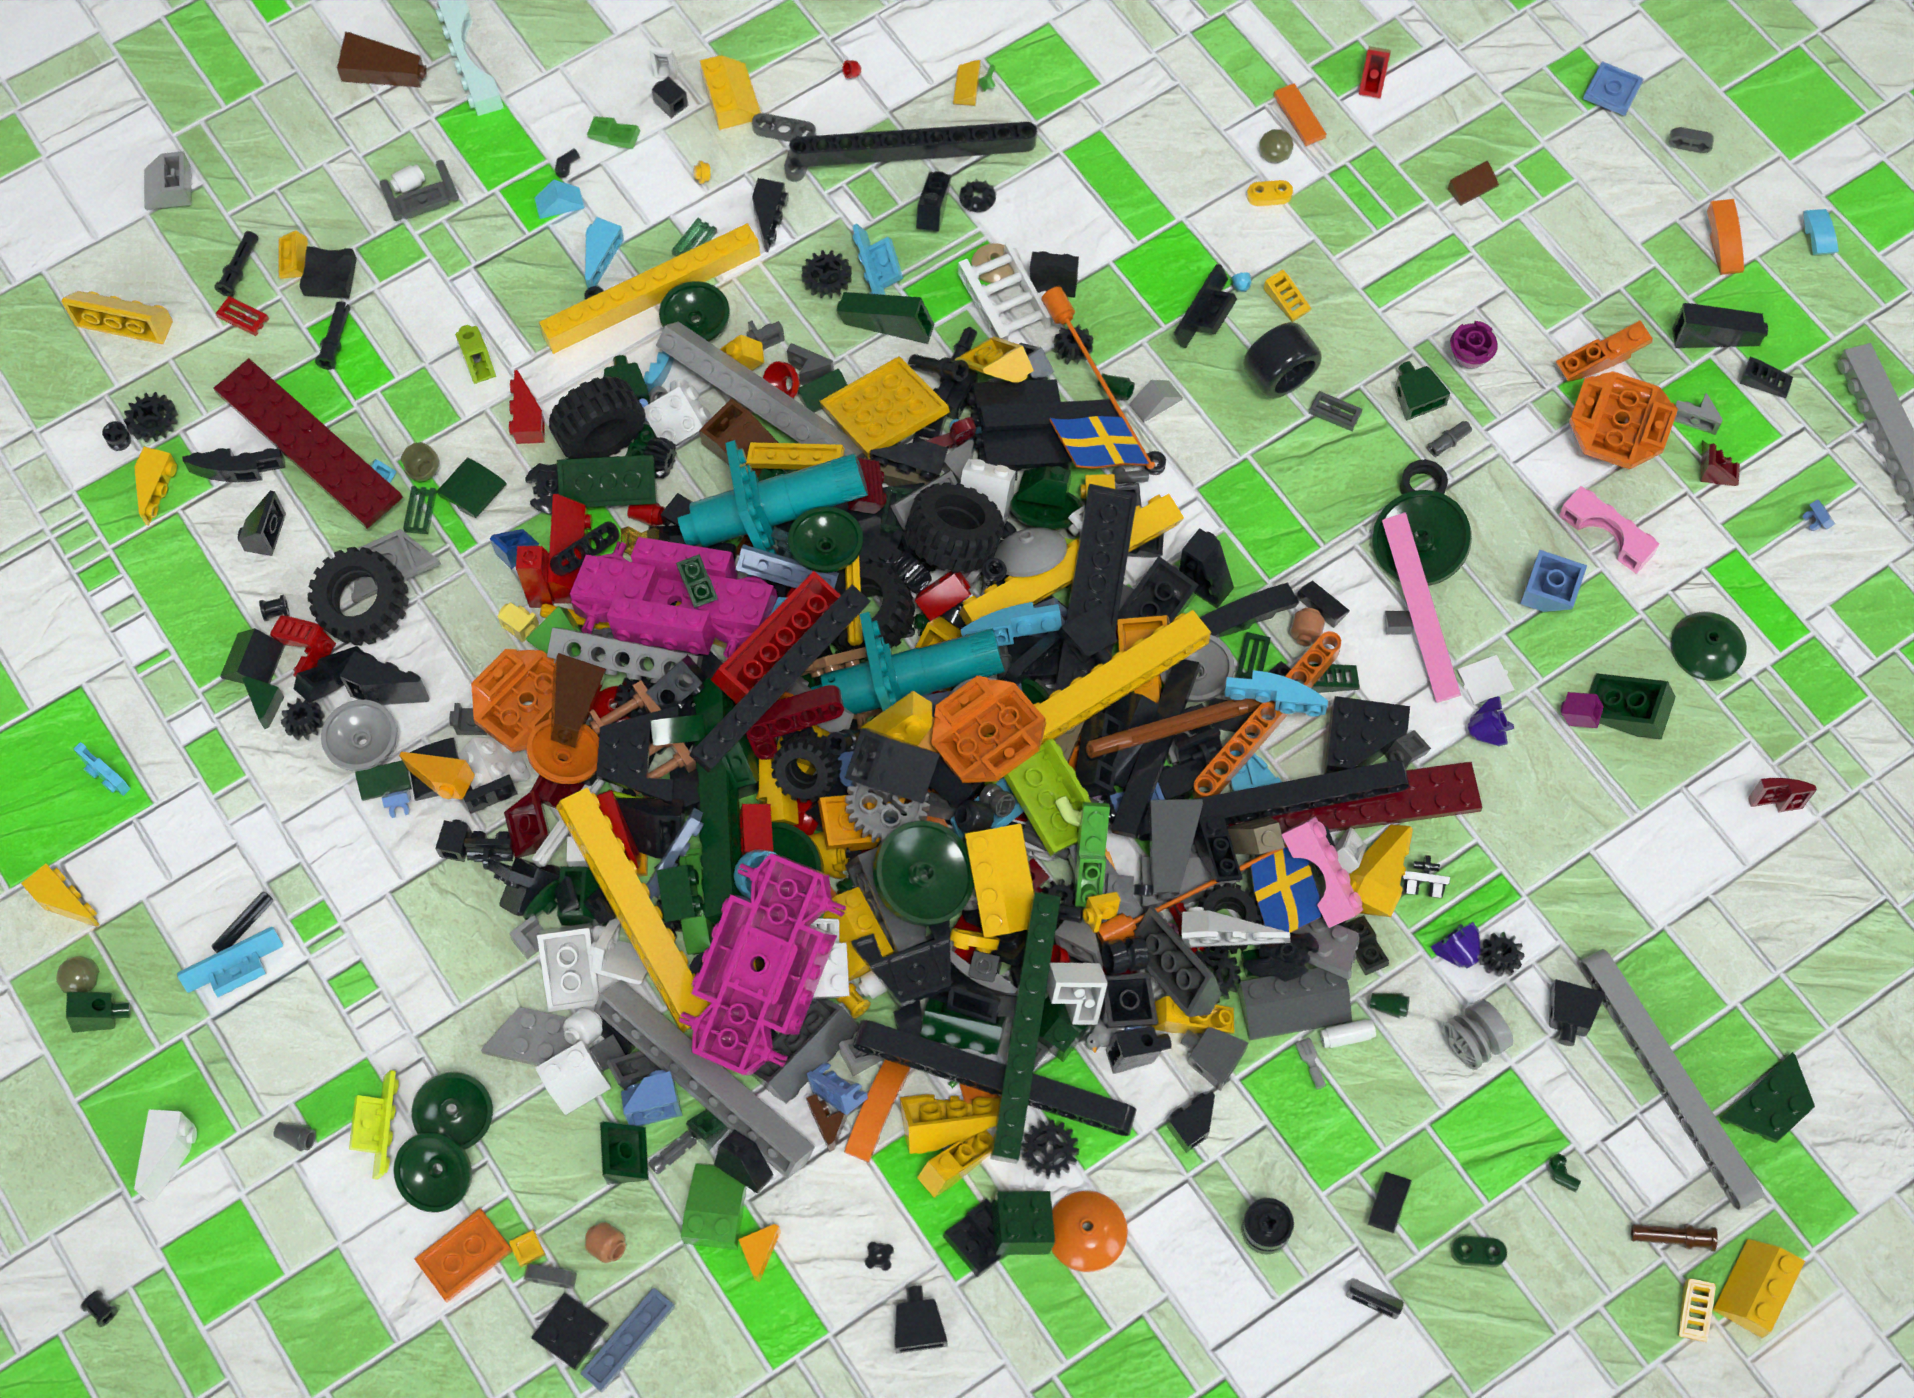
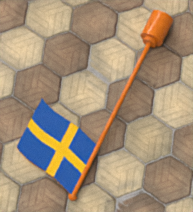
(1096, 439)
(1281, 888)

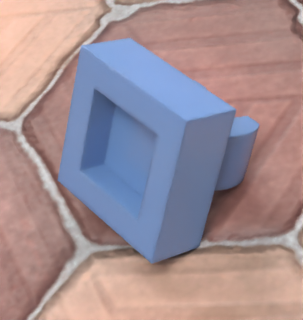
(1821, 515)
(397, 799)

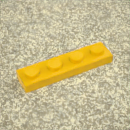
(791, 455)

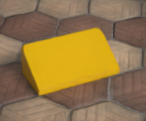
(967, 83)
(292, 255)

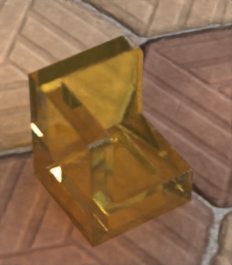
(629, 537)

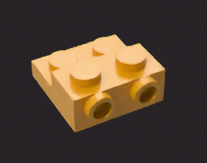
(838, 830)

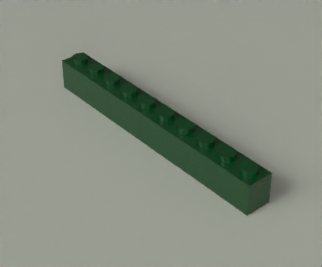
(720, 812)
(1025, 1028)

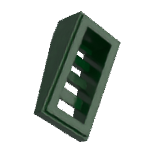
(1334, 686)

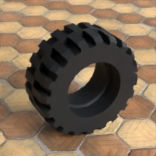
(597, 418)
(954, 527)
(333, 579)
(896, 607)

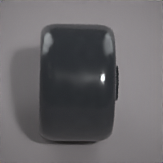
(1282, 360)

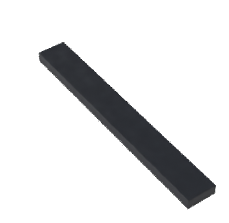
(1154, 753)

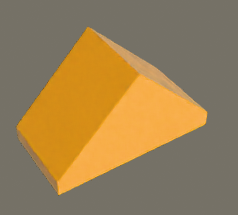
(758, 1249)

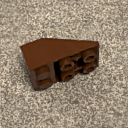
(731, 424)

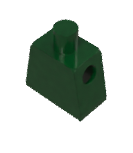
(631, 373)
(1419, 391)
(94, 1011)

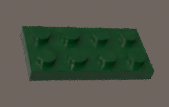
(608, 480)

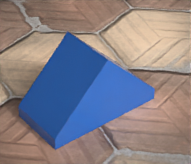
(506, 545)

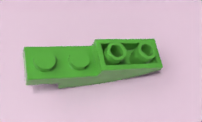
(1091, 851)
(696, 930)

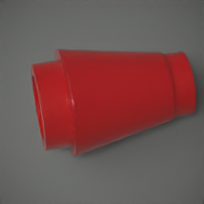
(646, 513)

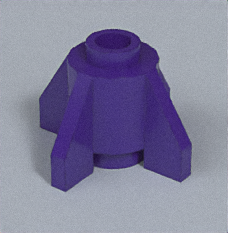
(1489, 724)
(1460, 946)

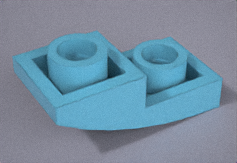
(1822, 231)
(658, 371)

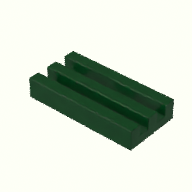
(1240, 674)

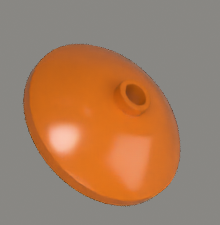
(545, 754)
(1088, 1249)

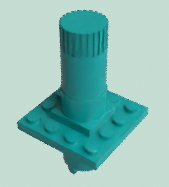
(760, 505)
(923, 670)

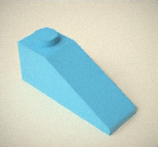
(602, 243)

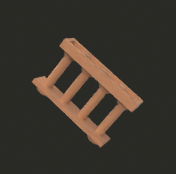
(642, 699)

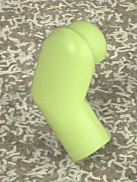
(1068, 813)

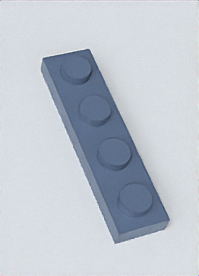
(777, 568)
(678, 848)
(627, 1340)

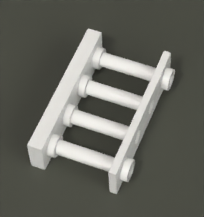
(991, 312)

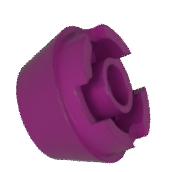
(1473, 344)

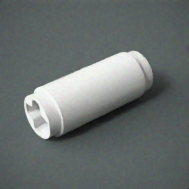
(1348, 1033)

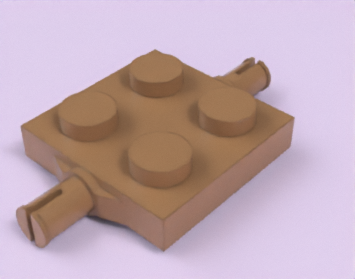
(836, 662)

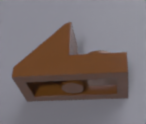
(830, 1126)

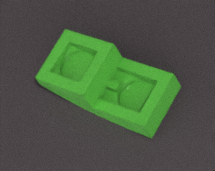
(609, 132)

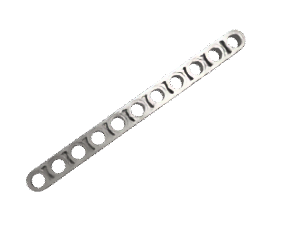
(1672, 1080)

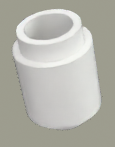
(407, 179)
(871, 985)

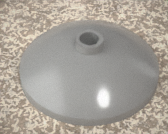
(1031, 551)
(1215, 666)
(356, 722)

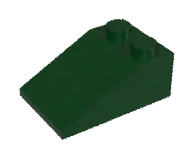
(1634, 704)

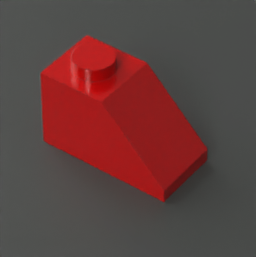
(1374, 72)

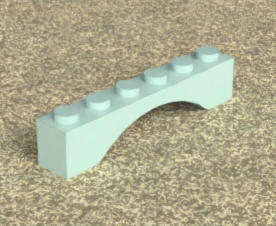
(481, 86)

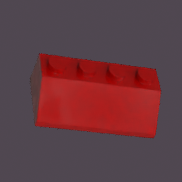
(568, 524)

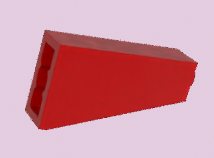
(533, 574)

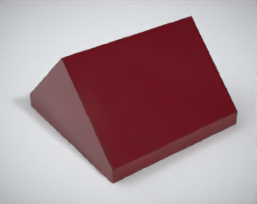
(527, 824)

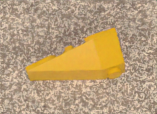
(1381, 871)
(939, 1123)

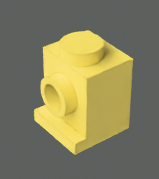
(517, 621)

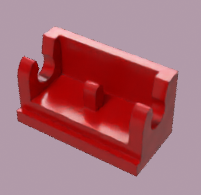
(943, 594)
(755, 827)

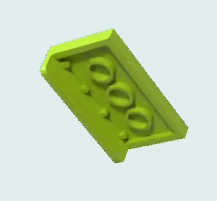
(1037, 787)

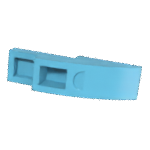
(1017, 622)
(1287, 693)

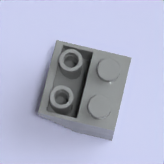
(167, 181)

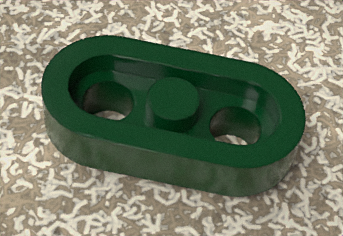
(1480, 1252)

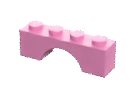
(1586, 510)
(1310, 842)

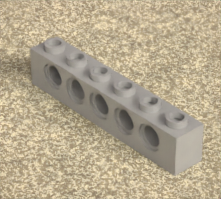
(563, 639)

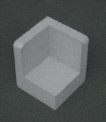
(526, 937)

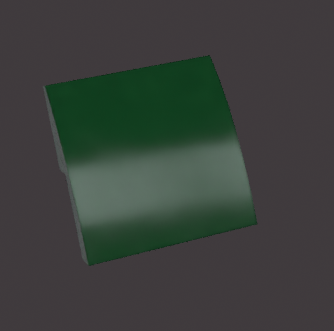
(471, 487)

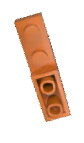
(1604, 354)

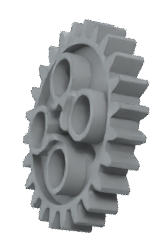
(873, 820)

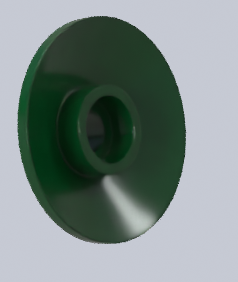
(543, 901)

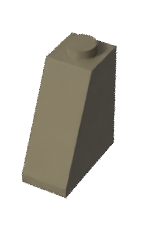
(1256, 836)

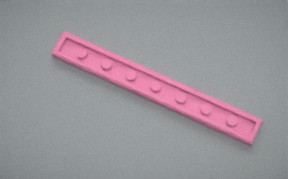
(1421, 608)

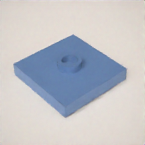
(1613, 88)

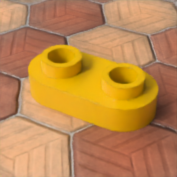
(1270, 193)
(965, 938)

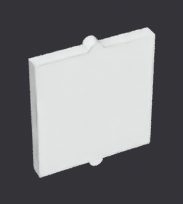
(1485, 680)

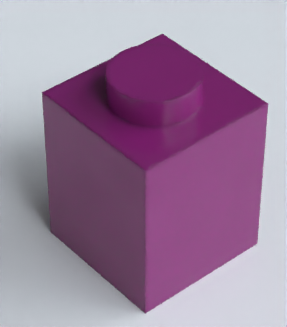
(1582, 709)

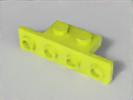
(372, 1124)

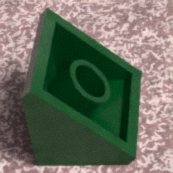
(623, 1153)

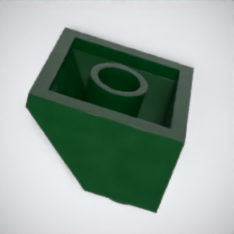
(1045, 485)
(1057, 1030)

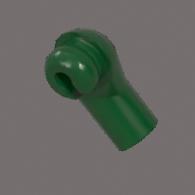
(1560, 1175)

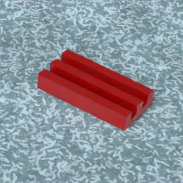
(257, 324)

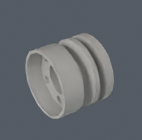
(1478, 1034)

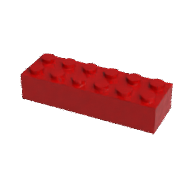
(775, 637)

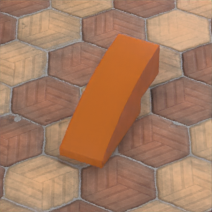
(1726, 236)

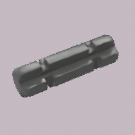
(672, 1152)

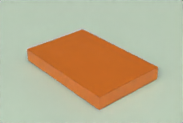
(463, 1255)

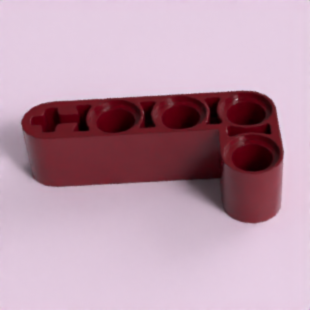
(793, 715)

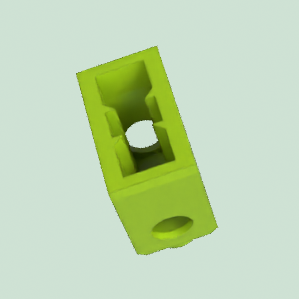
(472, 343)

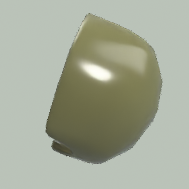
(1276, 146)
(420, 461)
(77, 974)

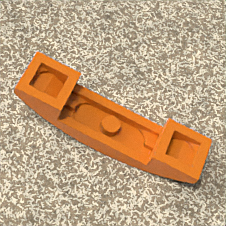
(876, 1110)

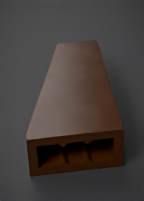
(378, 63)
(573, 697)

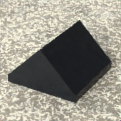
(252, 656)
(1128, 1001)

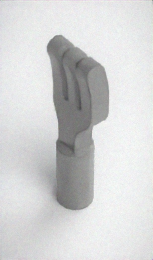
(1308, 1054)

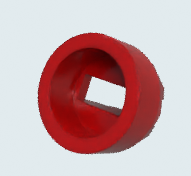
(851, 69)

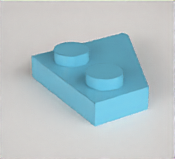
(96, 767)
(1252, 774)

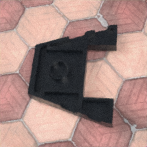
(625, 755)
(912, 972)

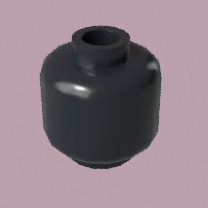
(974, 816)

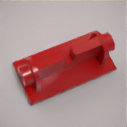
(321, 649)

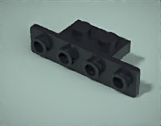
(1207, 309)

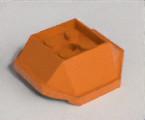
(1637, 404)
(504, 688)
(982, 709)

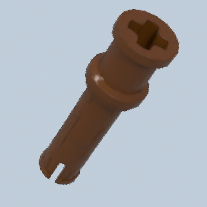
(1686, 1236)

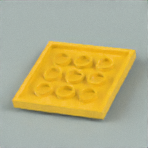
(884, 406)

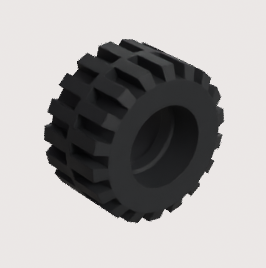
(797, 782)
(1233, 899)

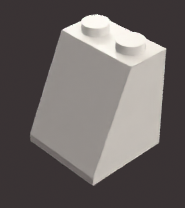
(993, 481)

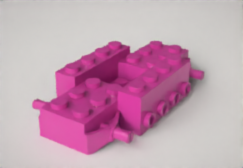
(639, 595)
(779, 929)

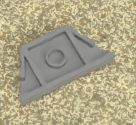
(402, 552)
(1336, 947)
(528, 1037)

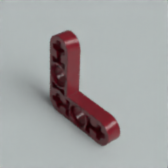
(959, 433)

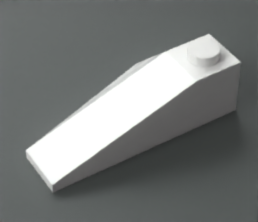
(1214, 929)

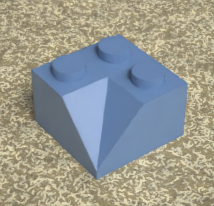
(1553, 583)
(651, 1100)

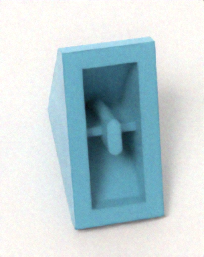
(558, 199)

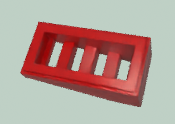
(293, 632)

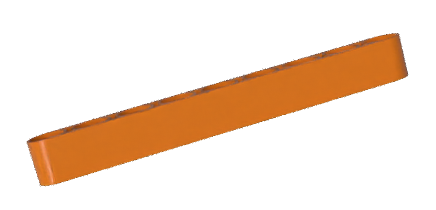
(1260, 726)

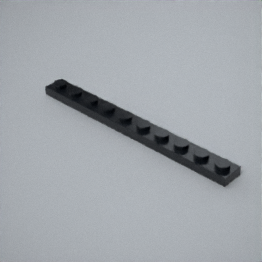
(779, 678)

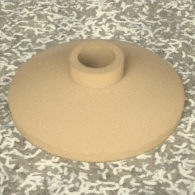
(987, 253)

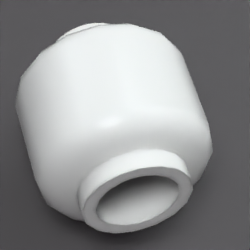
(582, 1026)

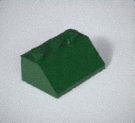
(961, 1030)

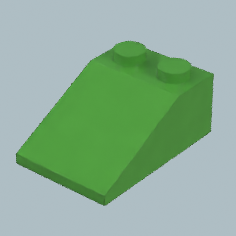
(713, 1209)

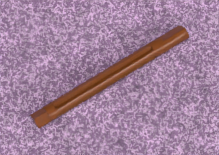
(1170, 726)

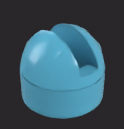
(1242, 281)

